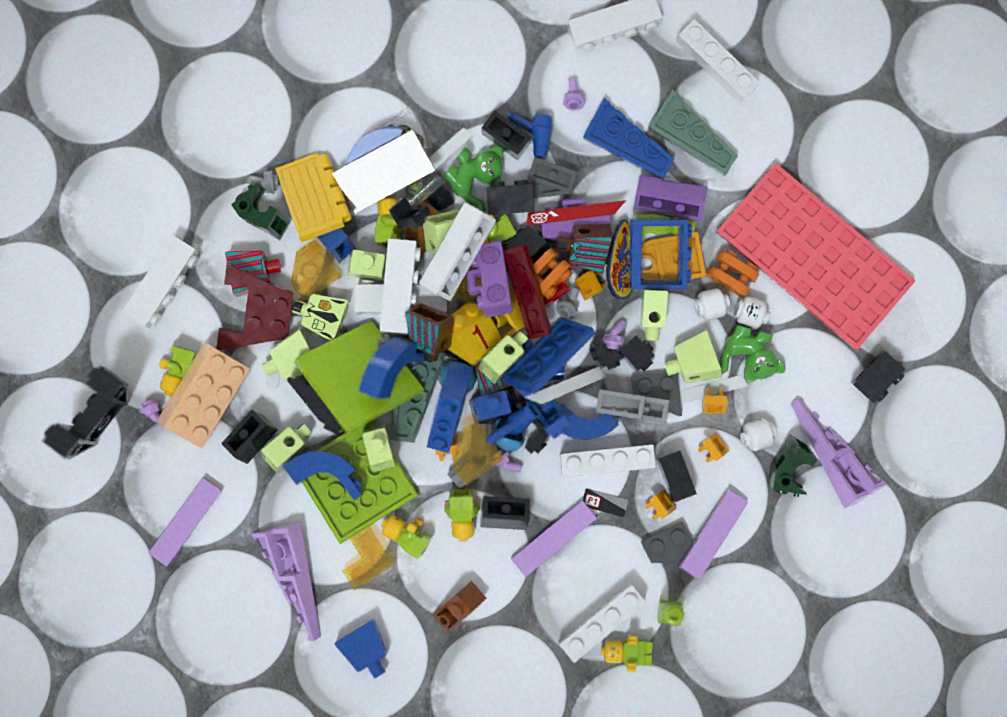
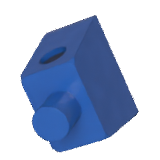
(337, 244)
(492, 406)
(364, 648)

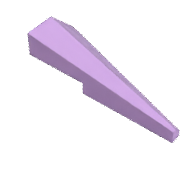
(847, 474)
(287, 554)

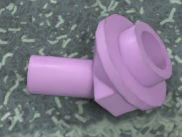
(574, 100)
(613, 340)
(151, 409)
(506, 465)

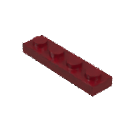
(527, 292)

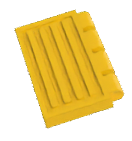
(313, 196)

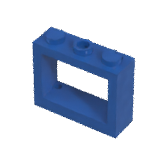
(683, 255)
(449, 407)

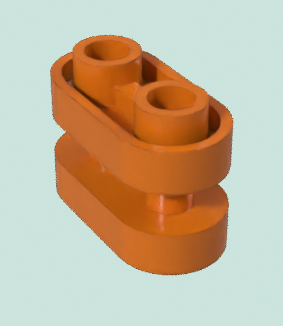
(746, 271)
(560, 273)

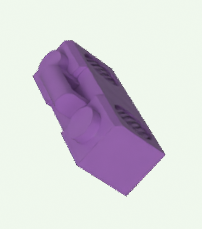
(670, 198)
(563, 228)
(495, 289)

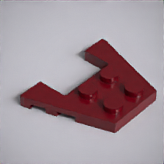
(265, 314)

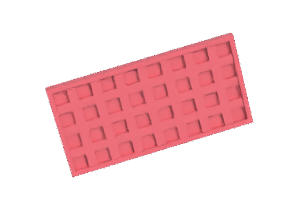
(815, 256)

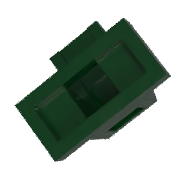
(247, 208)
(781, 472)

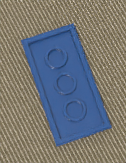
(548, 355)

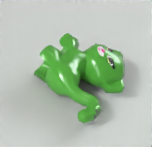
(485, 167)
(760, 361)

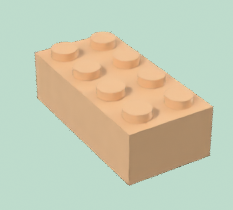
(203, 395)

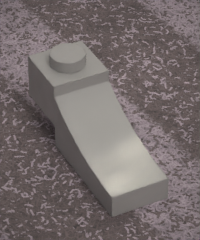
(633, 406)

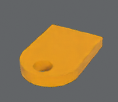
(663, 255)

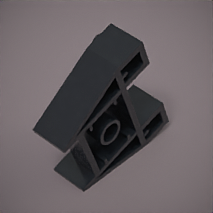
(88, 426)

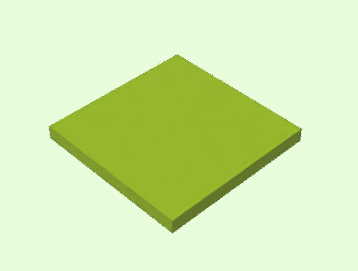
(337, 372)
(381, 491)

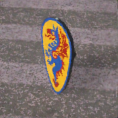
(618, 262)

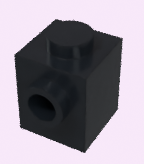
(638, 354)

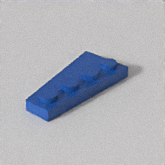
(620, 137)

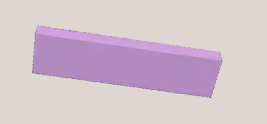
(185, 522)
(713, 534)
(553, 538)

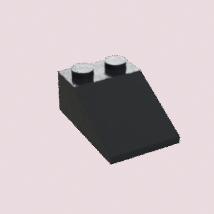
(316, 405)

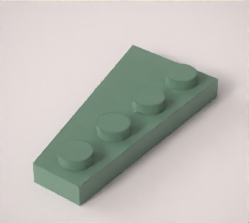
(688, 132)
(409, 415)

